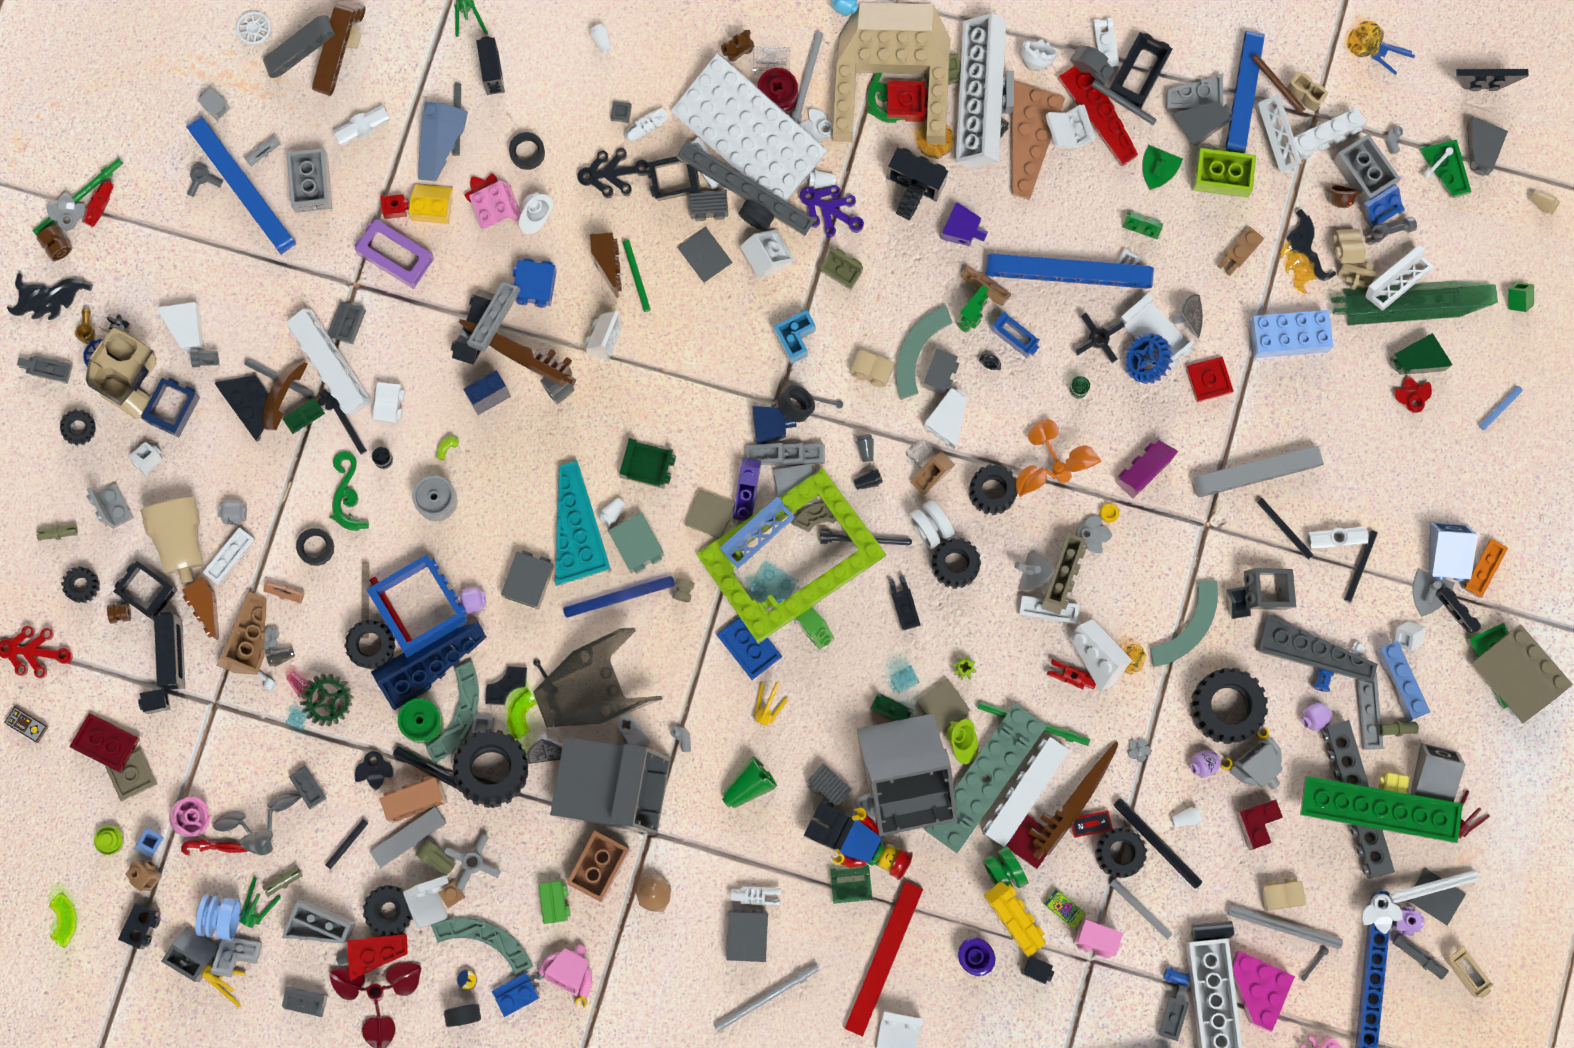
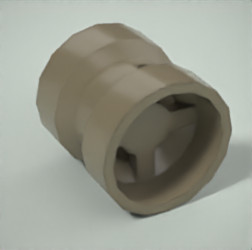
(683, 590)

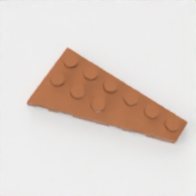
(1030, 135)

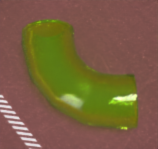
(517, 714)
(66, 919)

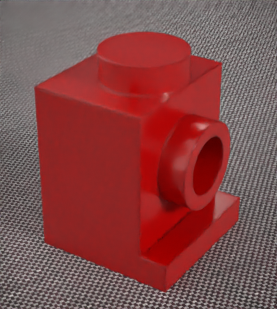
(394, 212)

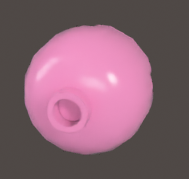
(189, 816)

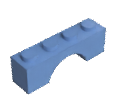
(1396, 665)

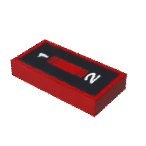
(1091, 824)

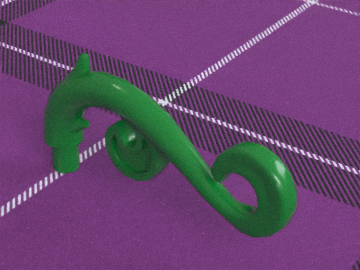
(874, 109)
(341, 492)

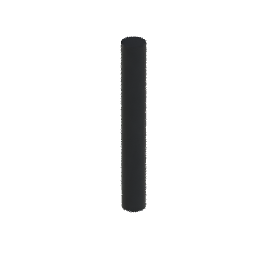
(349, 428)
(346, 844)

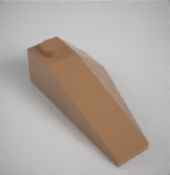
(245, 644)

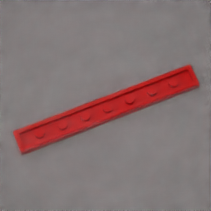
(883, 959)

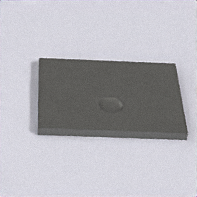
(705, 255)
(1440, 904)

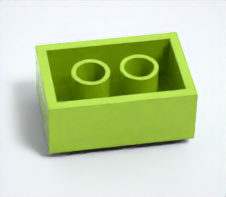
(1224, 172)

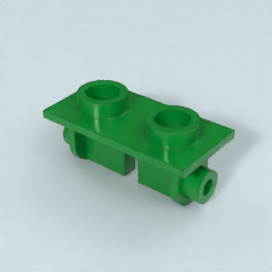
(1149, 227)

